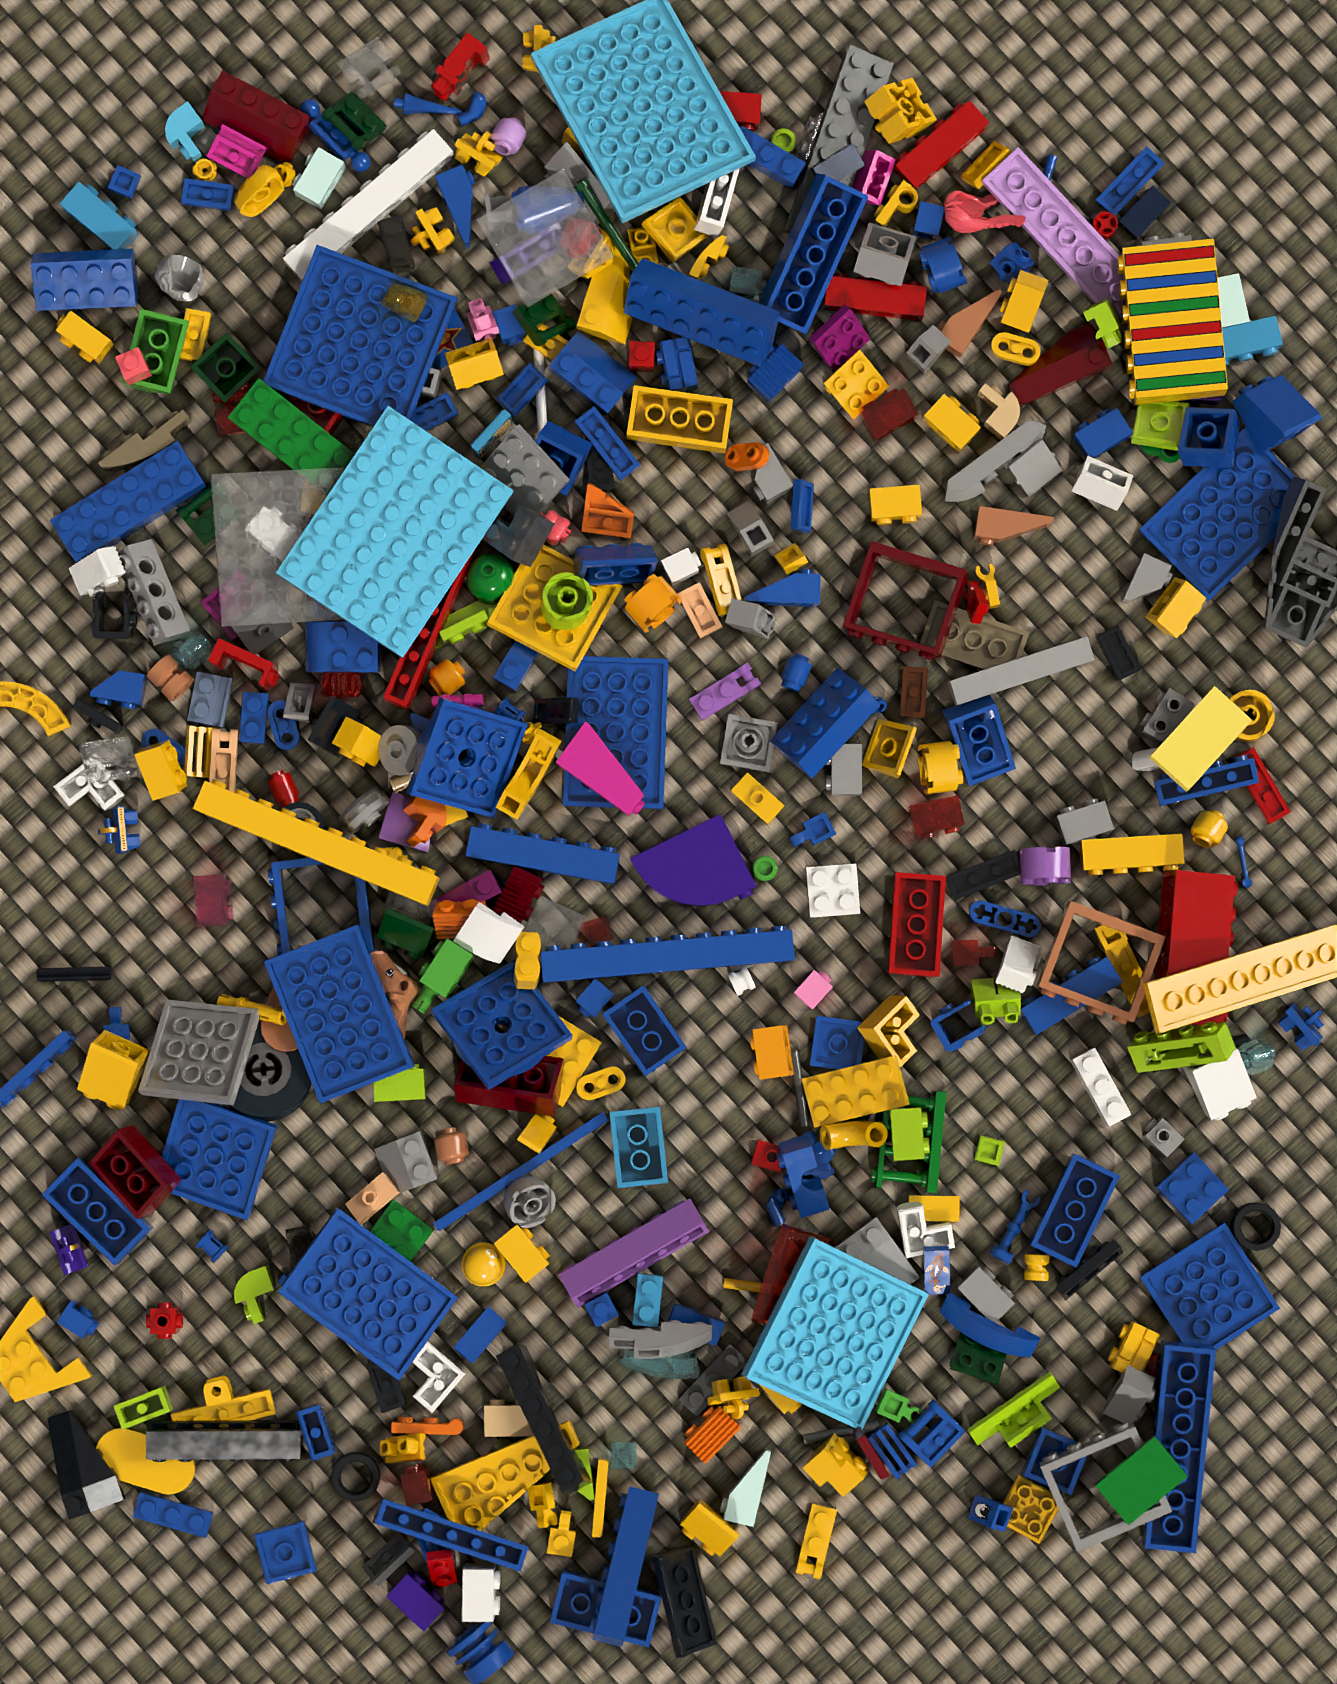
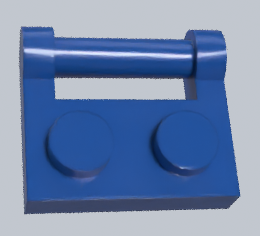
(937, 1438)

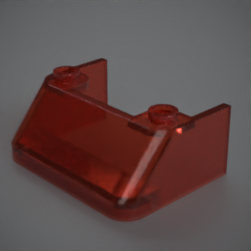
(783, 1259)

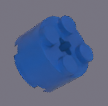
(943, 265)

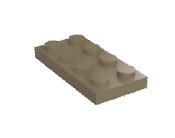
(973, 643)

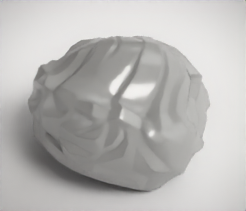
(179, 277)

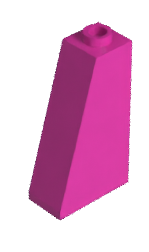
(599, 770)

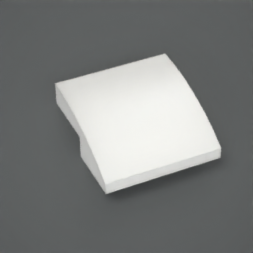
(488, 933)

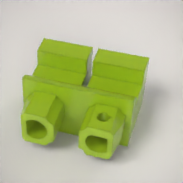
(1107, 321)
(994, 1003)

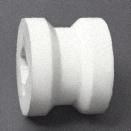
(741, 980)

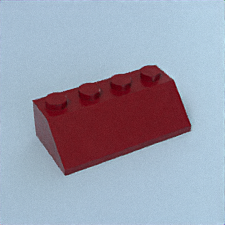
(256, 116)
(529, 1092)

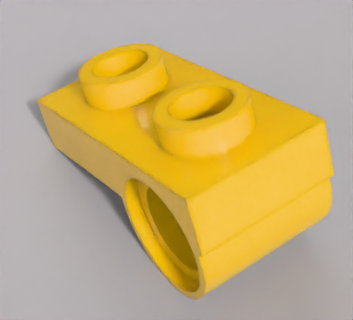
(885, 213)

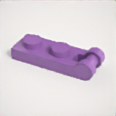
(724, 692)

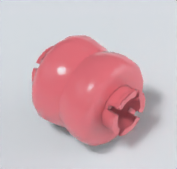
(560, 530)

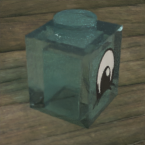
(747, 282)

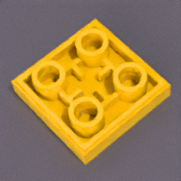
(1032, 1508)

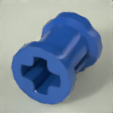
(508, 710)
(212, 1246)

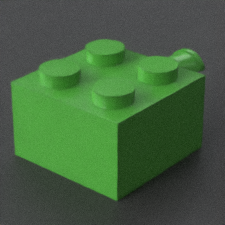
(442, 973)

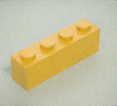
(1131, 852)

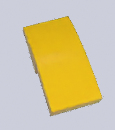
(642, 245)
(712, 253)

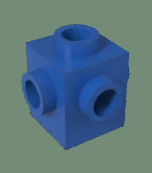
(1011, 261)

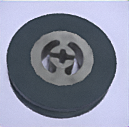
(276, 1100)

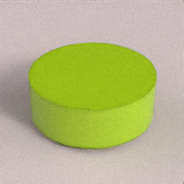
(784, 139)

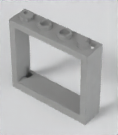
(1076, 1451)

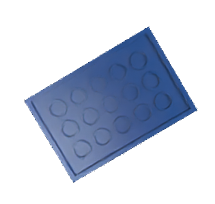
(1221, 517)
(628, 712)
(339, 1013)
(367, 1294)

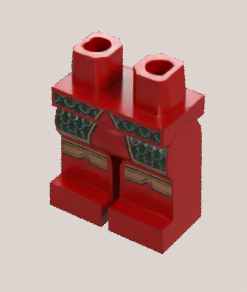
(458, 66)

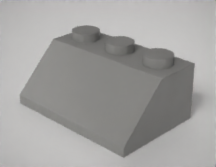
(576, 169)

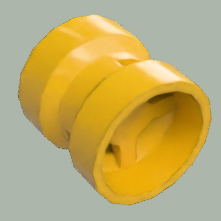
(1036, 1267)

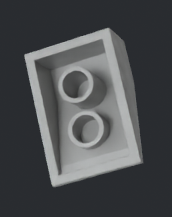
(876, 1247)

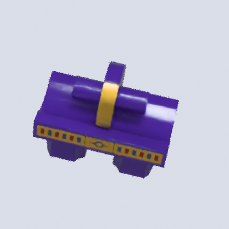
(69, 1249)

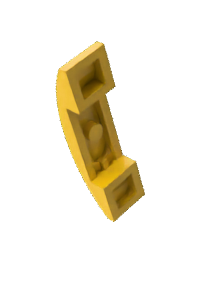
(1124, 962)

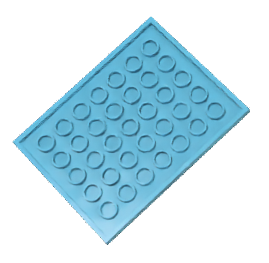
(642, 107)
(394, 532)

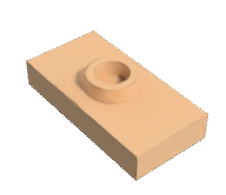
(372, 1198)

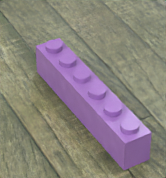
(633, 1252)

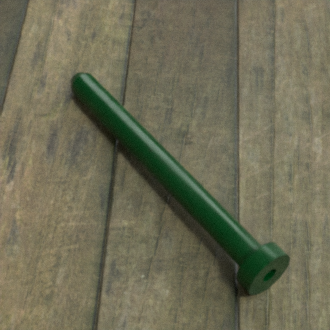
(581, 186)

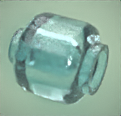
(191, 650)
(1257, 1056)

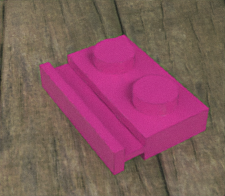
(236, 152)

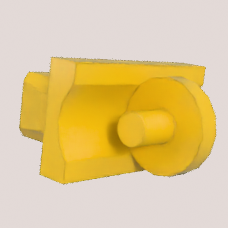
(538, 39)
(480, 149)
(428, 220)
(722, 1394)
(403, 1448)

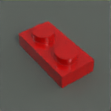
(442, 1567)

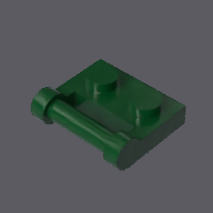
(359, 117)
(540, 314)
(204, 524)

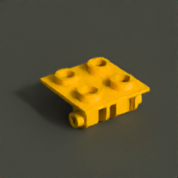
(855, 384)

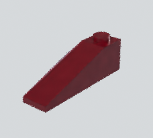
(1067, 362)

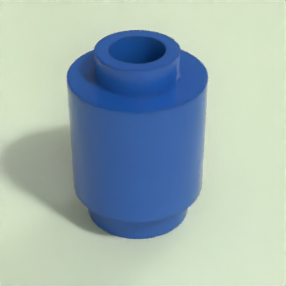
(796, 672)

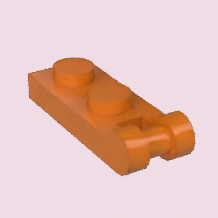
(428, 1426)

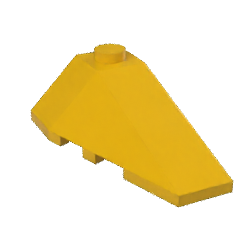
(605, 303)

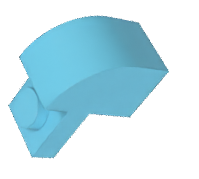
(179, 129)

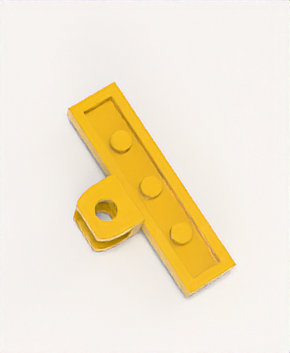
(226, 1407)

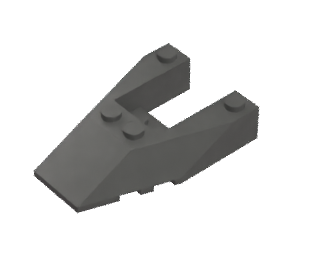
(1302, 569)

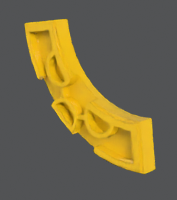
(34, 703)

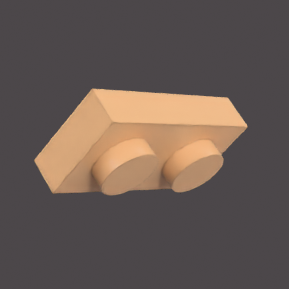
(699, 610)

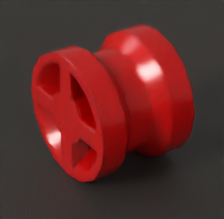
(1107, 221)

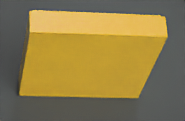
(674, 229)

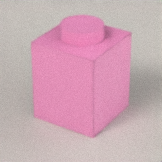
(814, 989)

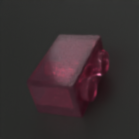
(212, 900)

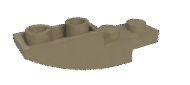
(136, 450)

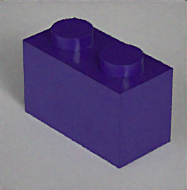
(416, 1600)

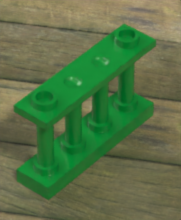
(935, 1131)

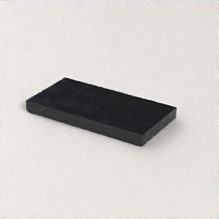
(684, 1600)

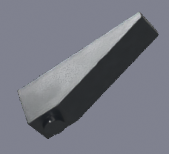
(82, 1473)

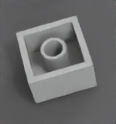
(884, 254)

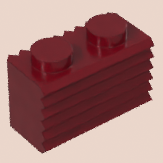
(519, 894)

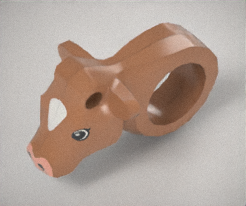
(398, 985)

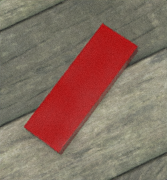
(1265, 792)

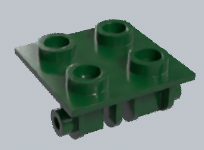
(977, 1360)

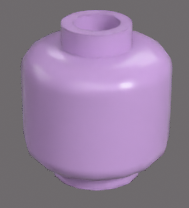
(508, 136)

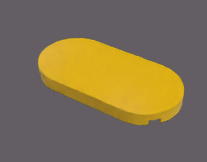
(126, 1454)

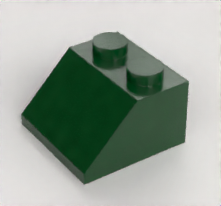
(225, 367)
(406, 934)

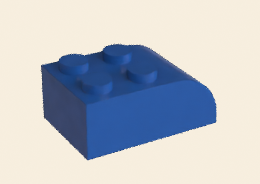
(340, 648)

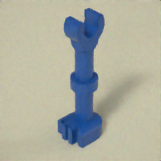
(1013, 1228)

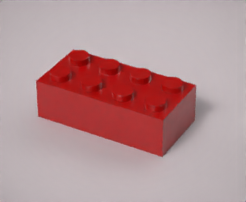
(916, 924)

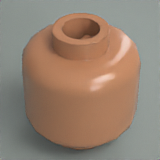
(451, 1146)

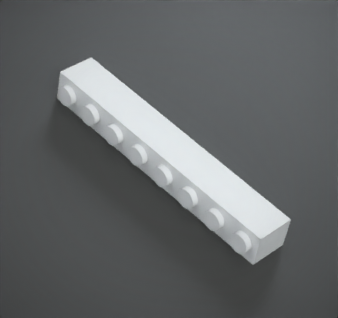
(373, 202)

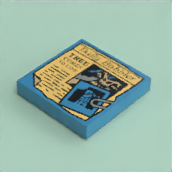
(491, 434)

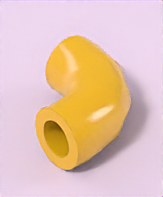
(853, 1134)

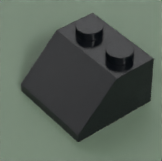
(330, 723)

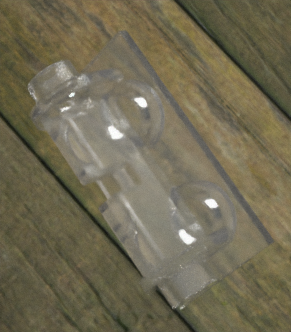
(805, 146)

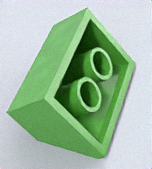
(161, 342)

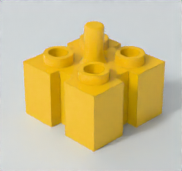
(899, 110)

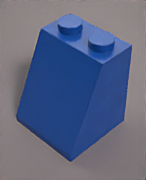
(1274, 412)

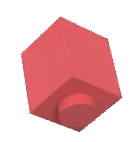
(133, 366)

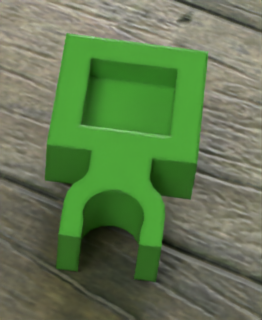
(895, 1406)

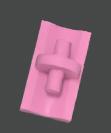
(482, 320)

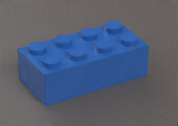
(84, 279)
(824, 722)
(1074, 1210)
(96, 1211)
(577, 1602)

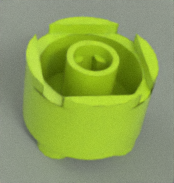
(562, 614)

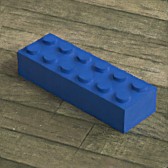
(813, 251)
(701, 312)
(129, 502)

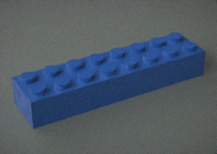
(1182, 1429)

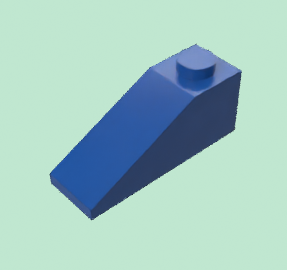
(458, 196)
(795, 590)
(515, 666)

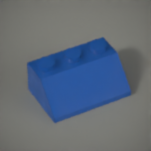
(591, 372)
(615, 563)

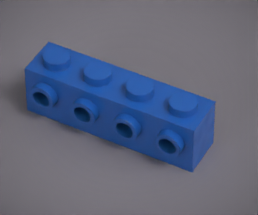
(1214, 780)

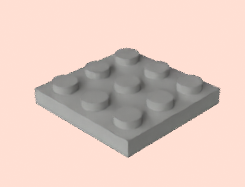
(526, 470)

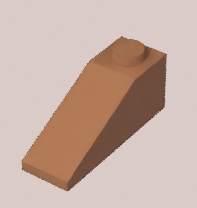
(965, 324)
(1000, 525)

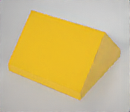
(889, 747)

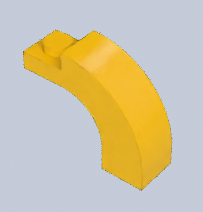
(529, 774)

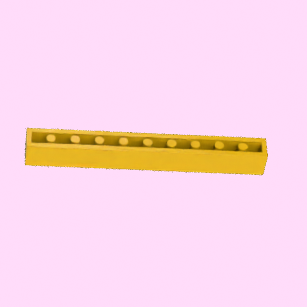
(318, 844)

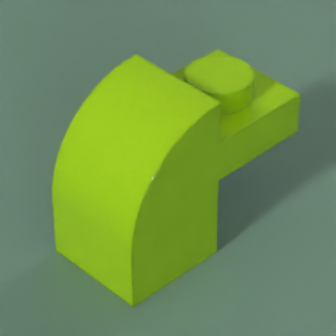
(250, 1287)

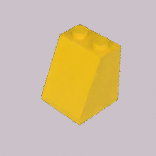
(112, 1070)

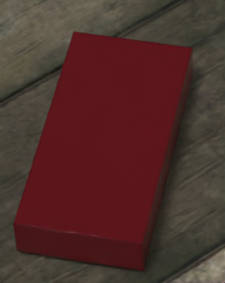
(870, 1453)

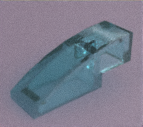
(664, 1367)

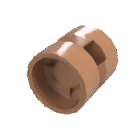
(170, 677)

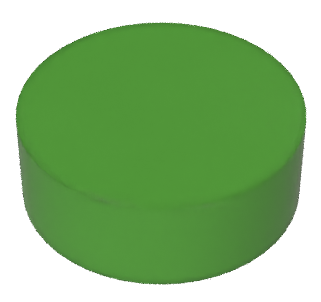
(764, 868)

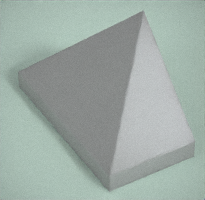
(300, 702)

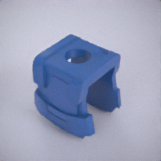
(943, 1036)

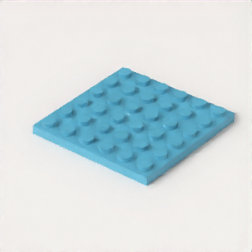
(835, 1333)

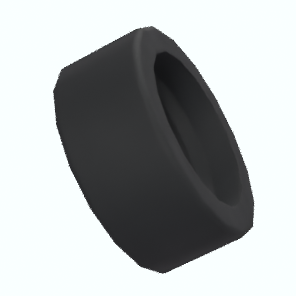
(1274, 1230)
(349, 1495)

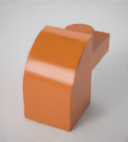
(430, 818)

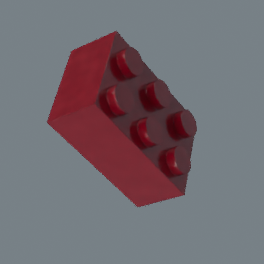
(135, 1171)

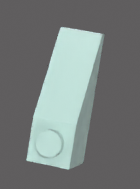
(745, 1496)

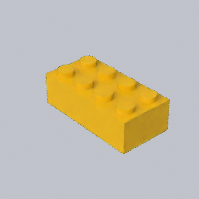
(679, 419)

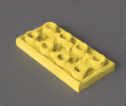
(1200, 739)

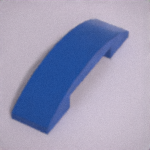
(985, 1331)

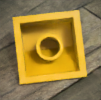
(709, 1528)

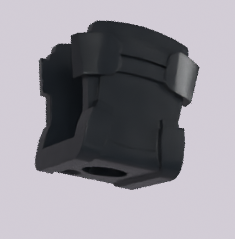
(130, 618)

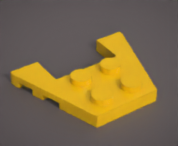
(23, 1364)

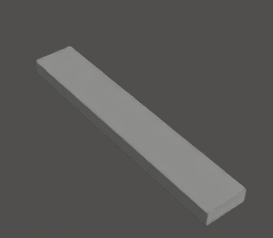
(1021, 670)

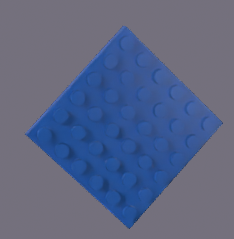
(349, 348)

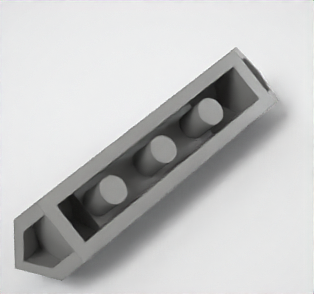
(969, 480)

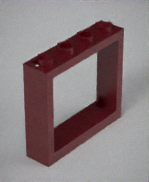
(915, 561)

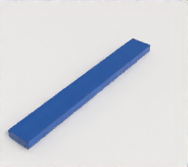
(521, 1171)

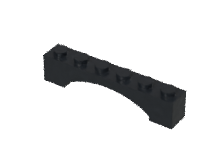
(557, 1450)

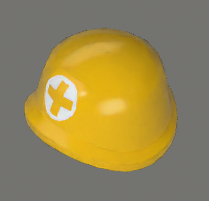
(483, 1264)

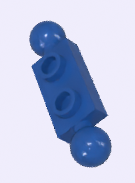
(333, 137)

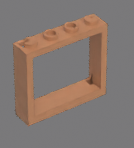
(1114, 923)

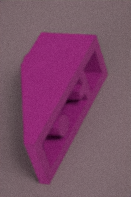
(479, 888)

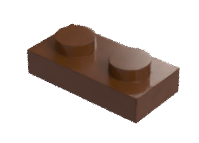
(913, 692)

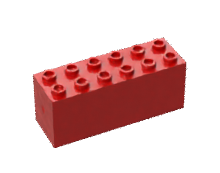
(1196, 923)

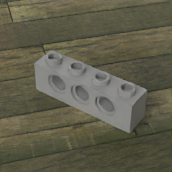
(161, 601)

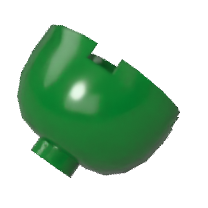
(489, 577)

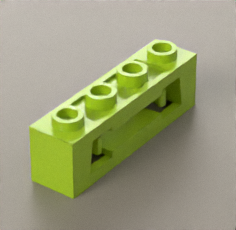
(1180, 1042)

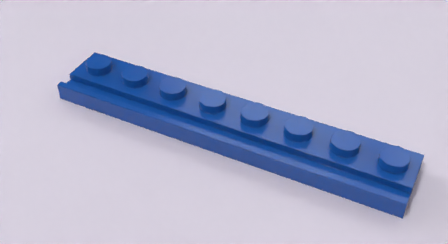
(41, 1062)

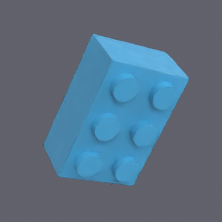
(638, 1147)

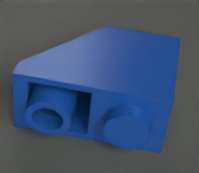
(123, 688)

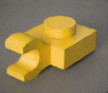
(990, 587)
(542, 1501)
(562, 1538)

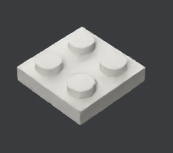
(833, 890)

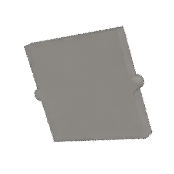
(1034, 467)

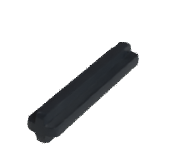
(73, 974)

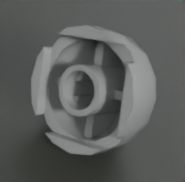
(528, 1201)

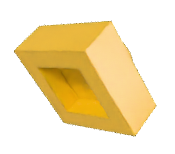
(791, 559)

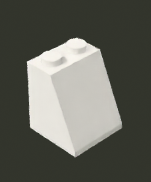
(1221, 1086)

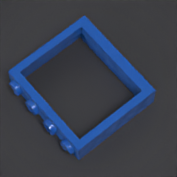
(278, 902)

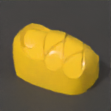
(259, 191)

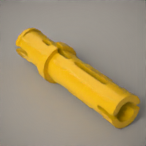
(266, 1012)

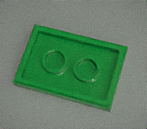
(1141, 1480)

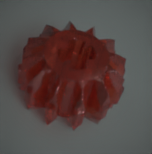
(341, 684)

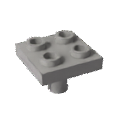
(748, 743)

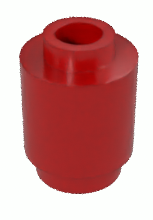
(283, 788)

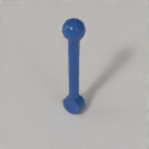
(1246, 882)

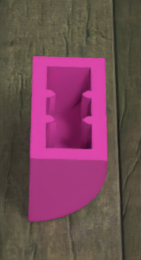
(874, 176)

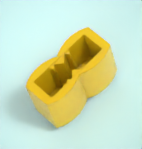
(527, 960)

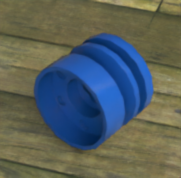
(480, 1652)

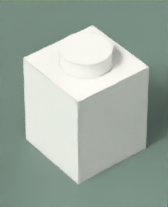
(681, 566)

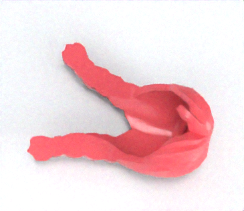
(965, 211)

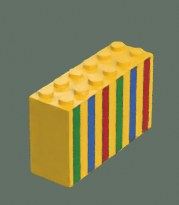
(1172, 322)

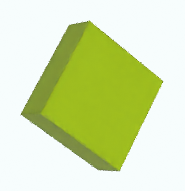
(989, 1150)

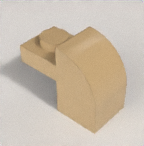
(1006, 411)

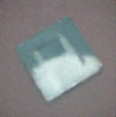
(623, 1455)

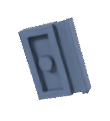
(210, 699)

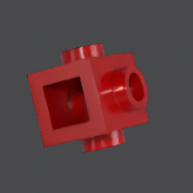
(173, 1317)

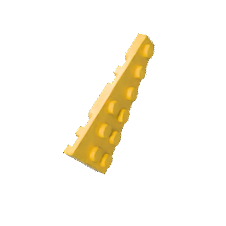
(491, 1483)

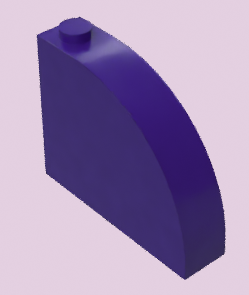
(697, 866)

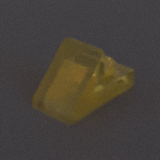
(405, 301)

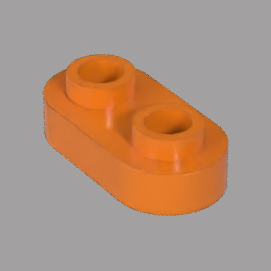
(741, 456)

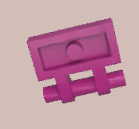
(468, 699)

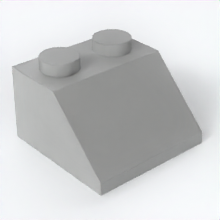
(407, 1162)

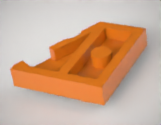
(606, 515)

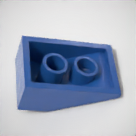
(980, 739)

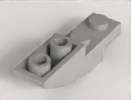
(670, 1341)

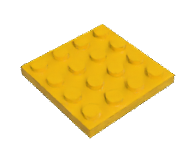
(521, 618)

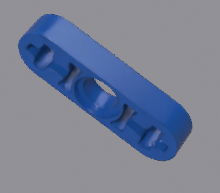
(1020, 929)

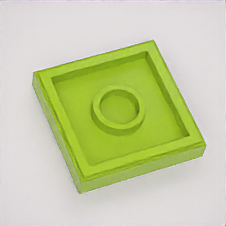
(1159, 424)

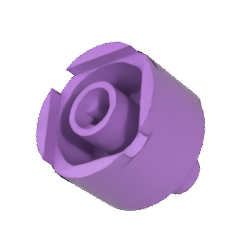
(1045, 866)

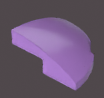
(399, 825)

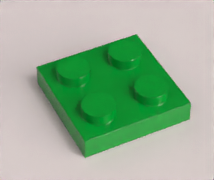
(402, 1230)

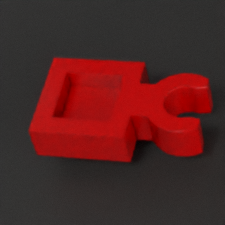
(977, 602)

